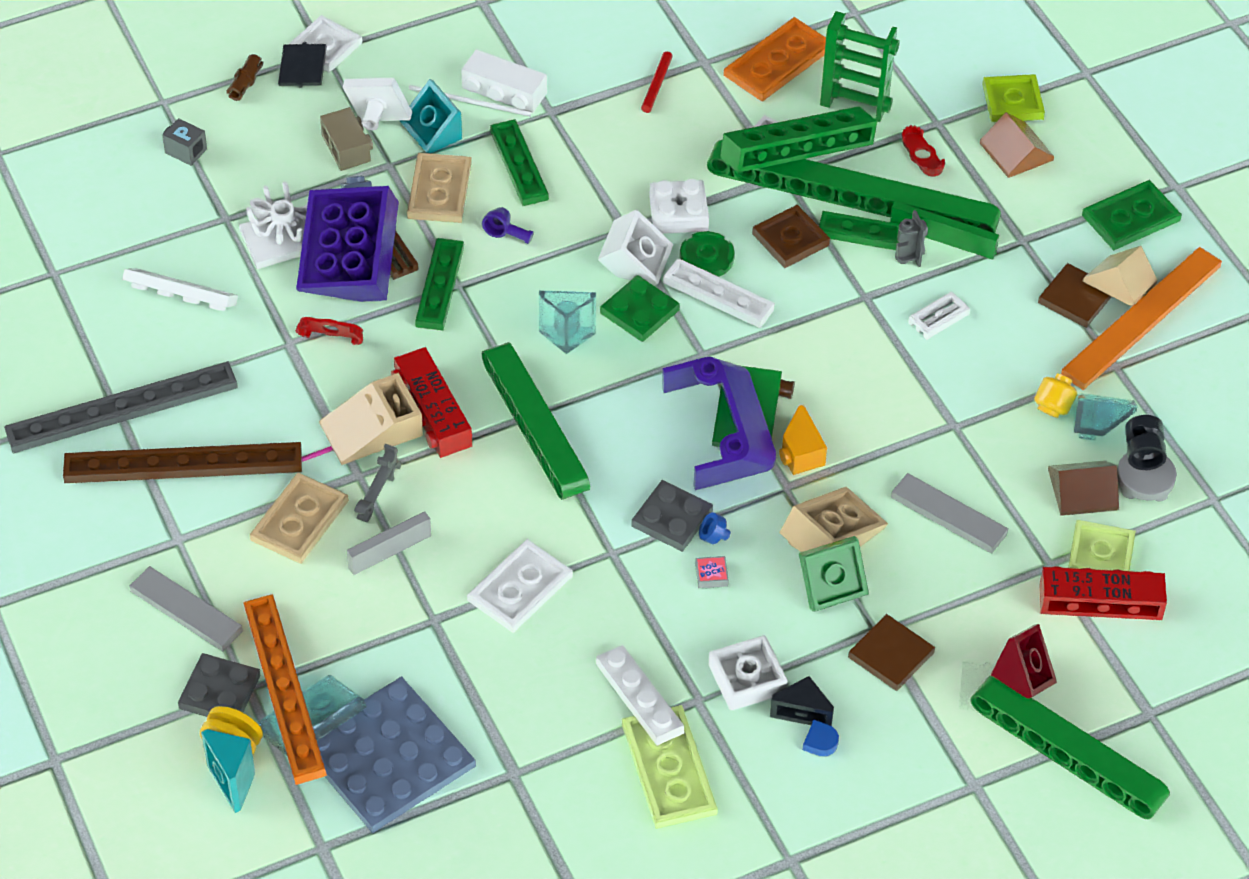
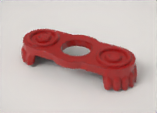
(913, 141)
(308, 325)

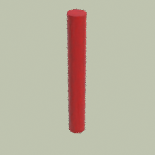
(656, 82)

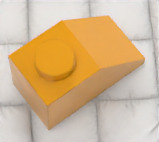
(802, 444)

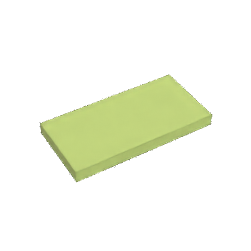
(670, 774)

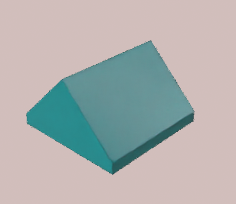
(434, 119)
(230, 764)

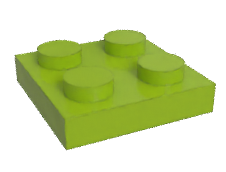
(1015, 95)

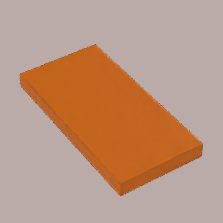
(777, 59)

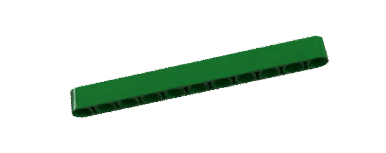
(857, 190)

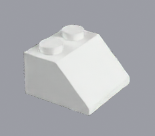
(635, 249)

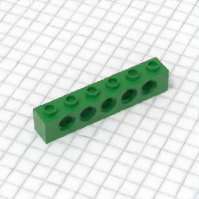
(798, 139)

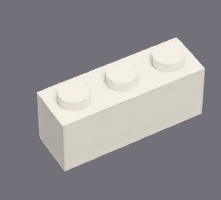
(504, 81)

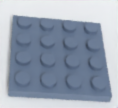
(392, 755)

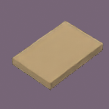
(439, 187)
(299, 518)

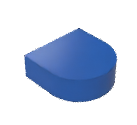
(821, 739)

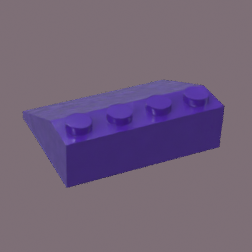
(348, 243)

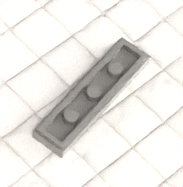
(949, 513)
(186, 608)

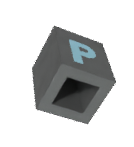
(184, 141)

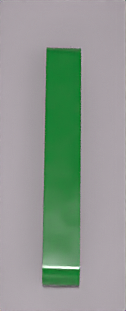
(535, 421)
(1071, 748)

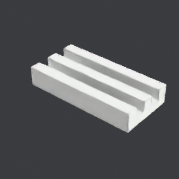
(942, 318)

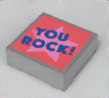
(711, 572)

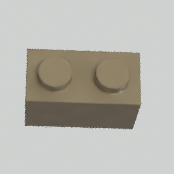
(346, 138)

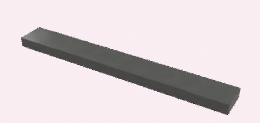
(120, 407)

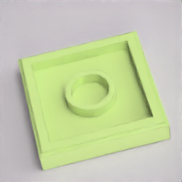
(1101, 547)

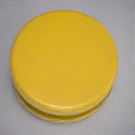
(235, 723)

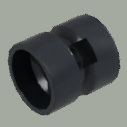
(1145, 442)

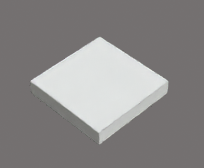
(338, 39)

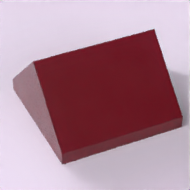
(1026, 663)

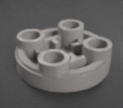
(1146, 484)

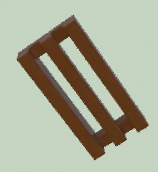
(407, 255)

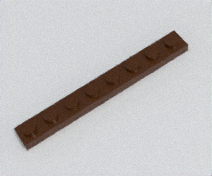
(182, 462)

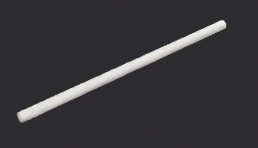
(479, 102)

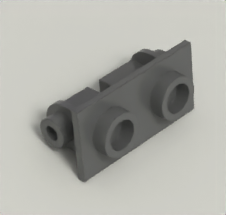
(911, 240)

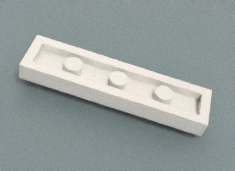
(190, 291)
(719, 293)
(640, 695)

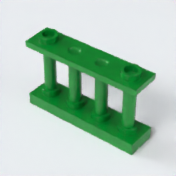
(834, 70)

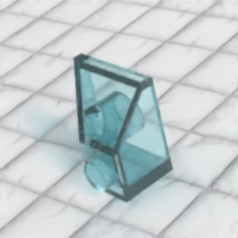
(1099, 414)

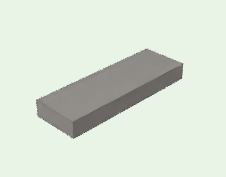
(389, 543)

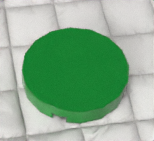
(708, 252)

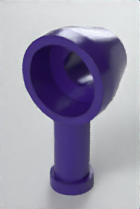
(497, 224)

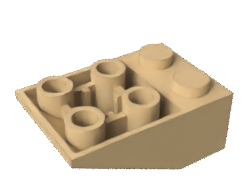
(371, 418)

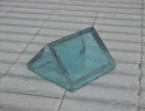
(567, 317)

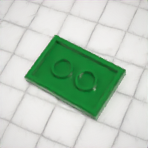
(1131, 215)
(767, 388)

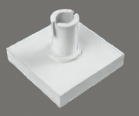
(377, 100)

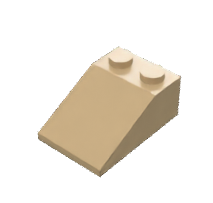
(830, 520)

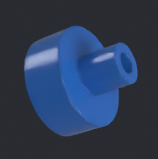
(714, 529)

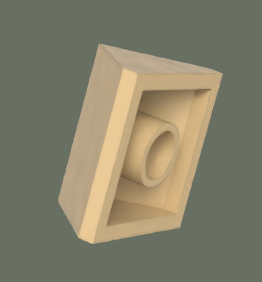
(1124, 276)

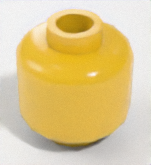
(1055, 395)

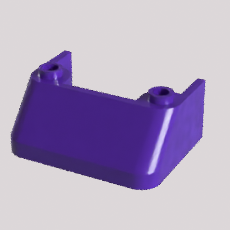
(743, 452)

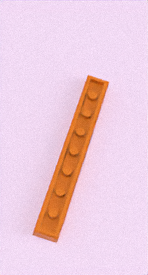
(1141, 318)
(284, 690)

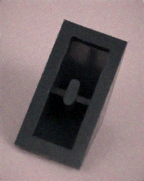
(802, 704)

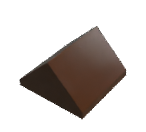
(1085, 487)

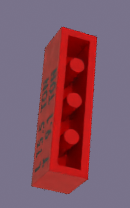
(441, 415)
(1102, 593)

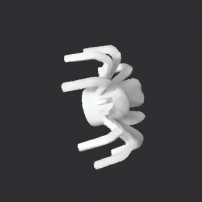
(280, 213)

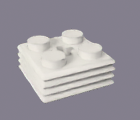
(679, 206)
(763, 671)

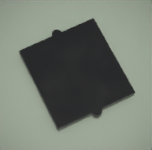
(302, 64)

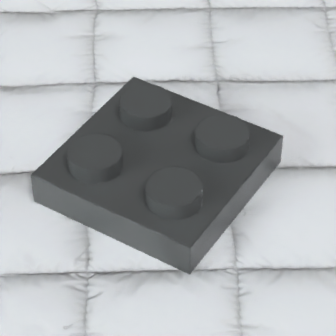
(671, 515)
(218, 684)

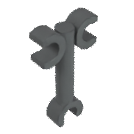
(388, 463)

